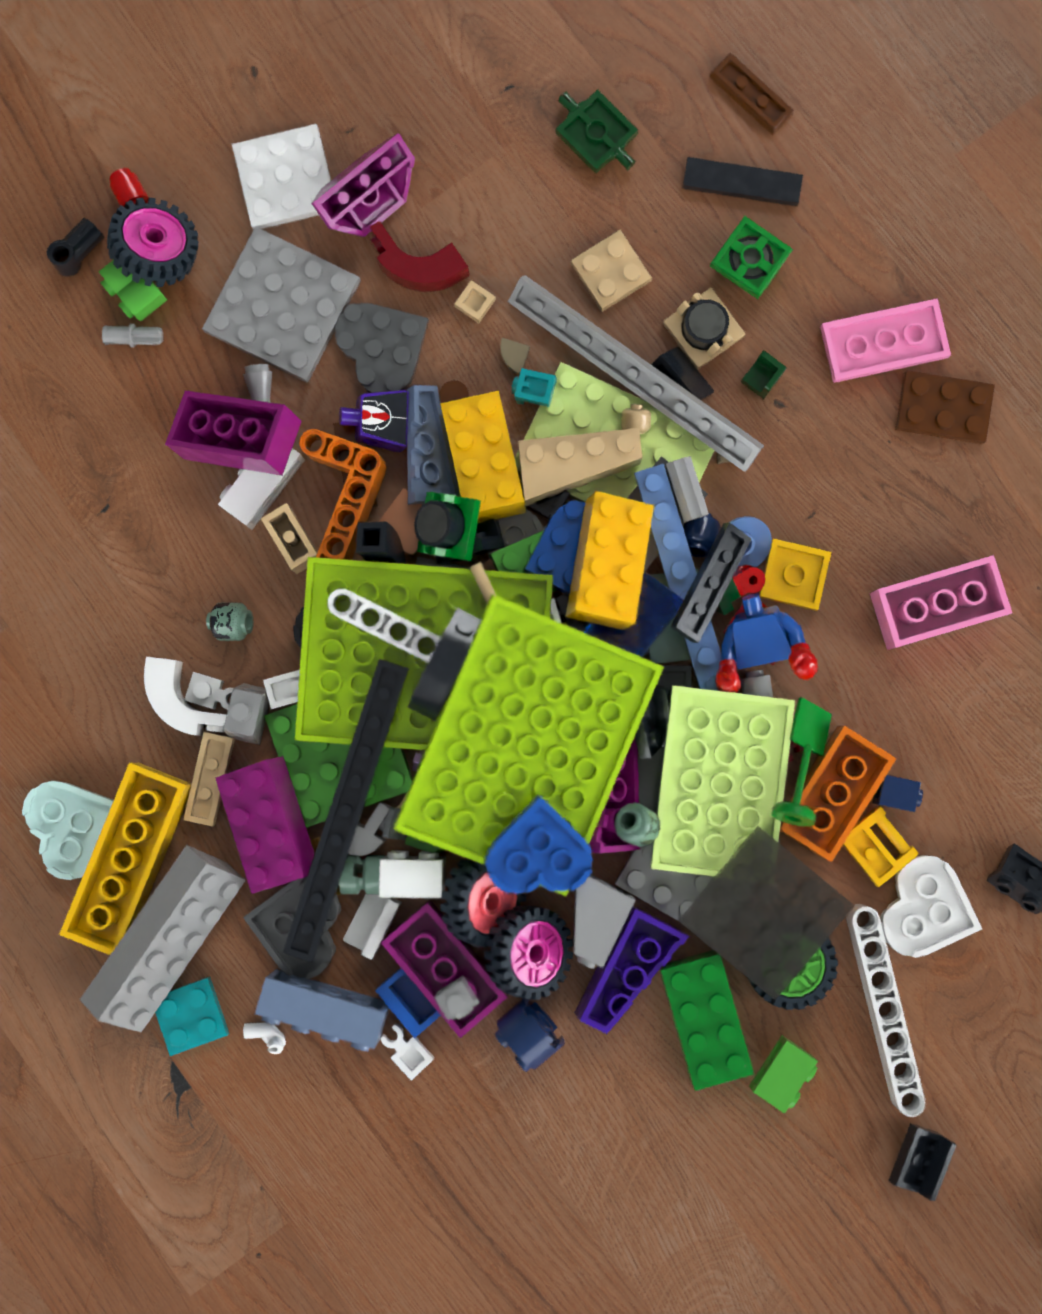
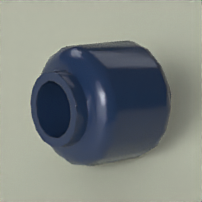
(701, 534)

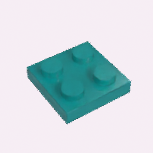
(191, 1016)

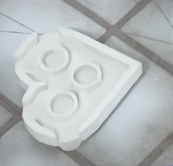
(928, 909)

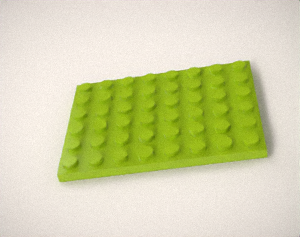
(342, 658)
(526, 719)

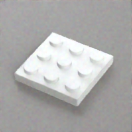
(282, 175)

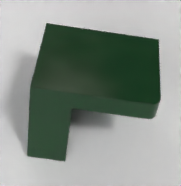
(763, 374)

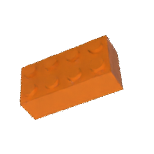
(839, 791)

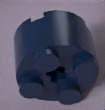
(528, 1034)

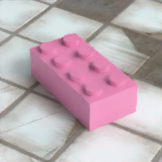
(940, 602)

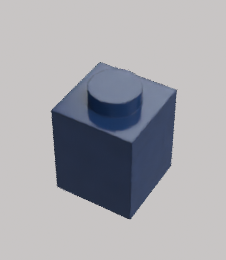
(899, 794)

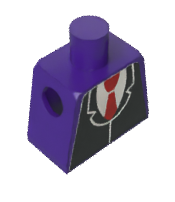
(379, 419)

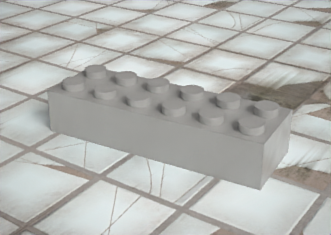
(162, 940)

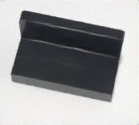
(683, 372)

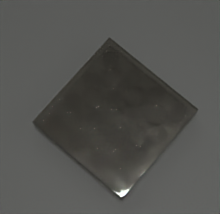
(766, 912)

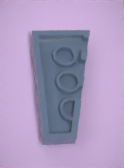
(428, 447)

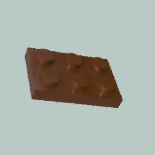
(945, 407)

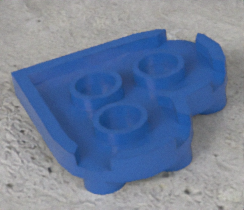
(558, 546)
(538, 851)

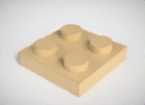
(611, 270)

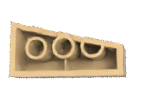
(575, 460)

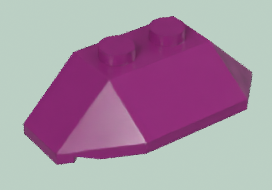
(367, 189)

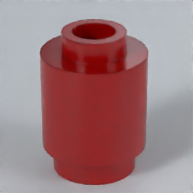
(126, 186)

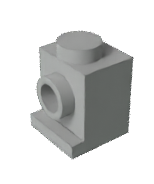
(456, 999)

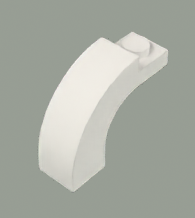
(165, 696)

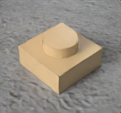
(475, 301)

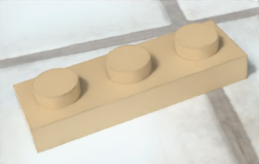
(204, 792)

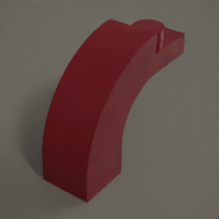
(418, 273)

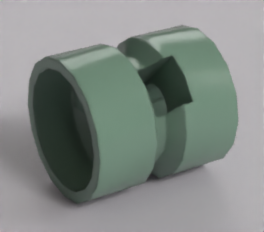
(370, 883)

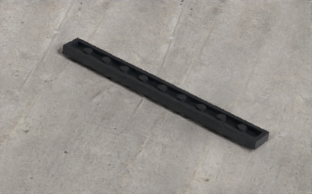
(346, 810)

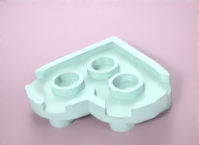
(67, 824)

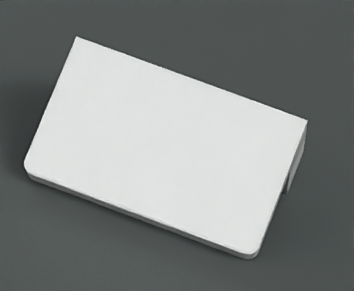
(371, 923)

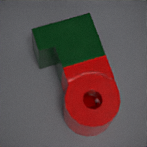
(745, 580)

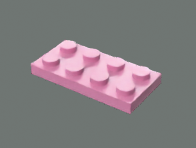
(885, 340)

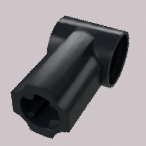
(77, 245)

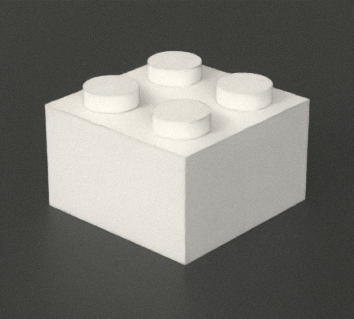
(412, 875)

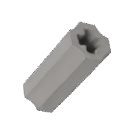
(687, 489)

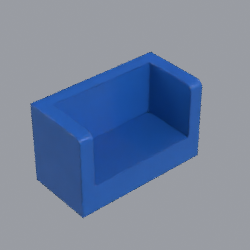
(407, 1002)

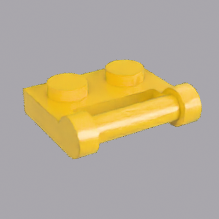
(872, 854)

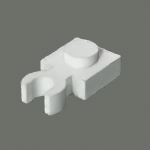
(207, 691)
(410, 1055)

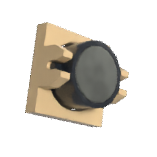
(705, 327)

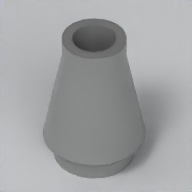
(258, 381)

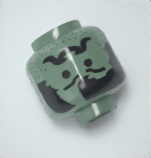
(230, 621)
(637, 824)

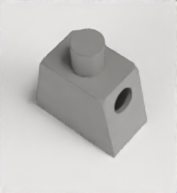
(247, 713)

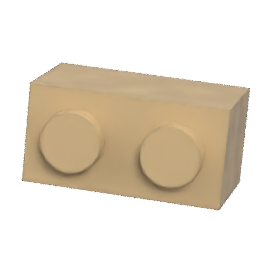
(290, 537)

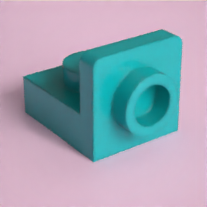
(533, 387)

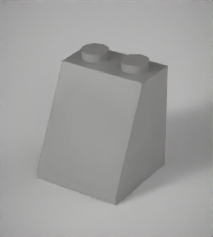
(598, 919)

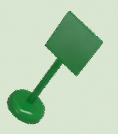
(811, 732)

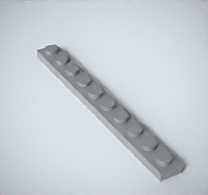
(635, 373)

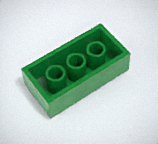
(706, 1020)

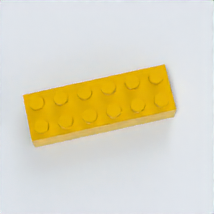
(126, 857)

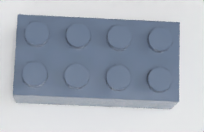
(322, 1009)

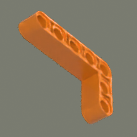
(356, 478)

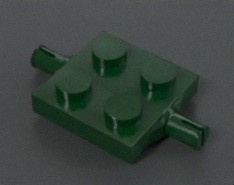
(596, 131)

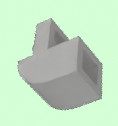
(366, 836)

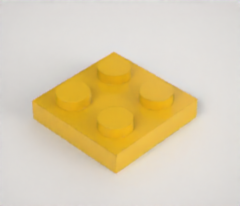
(795, 574)

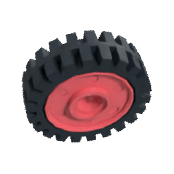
(474, 903)

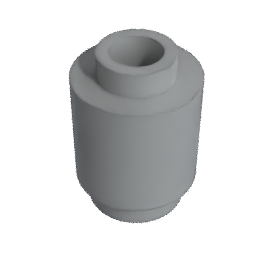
(756, 684)

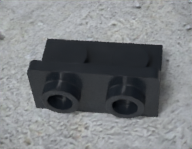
(487, 539)
(653, 726)
(1019, 878)

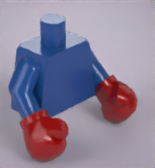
(762, 638)

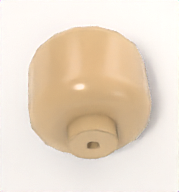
(636, 418)

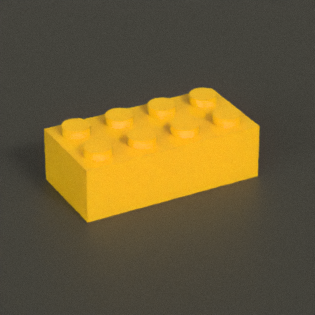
(484, 455)
(610, 561)

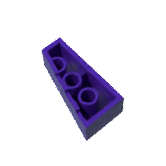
(635, 958)

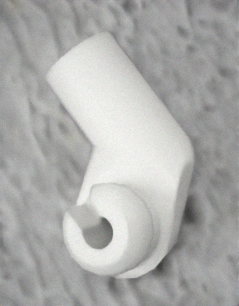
(268, 1032)

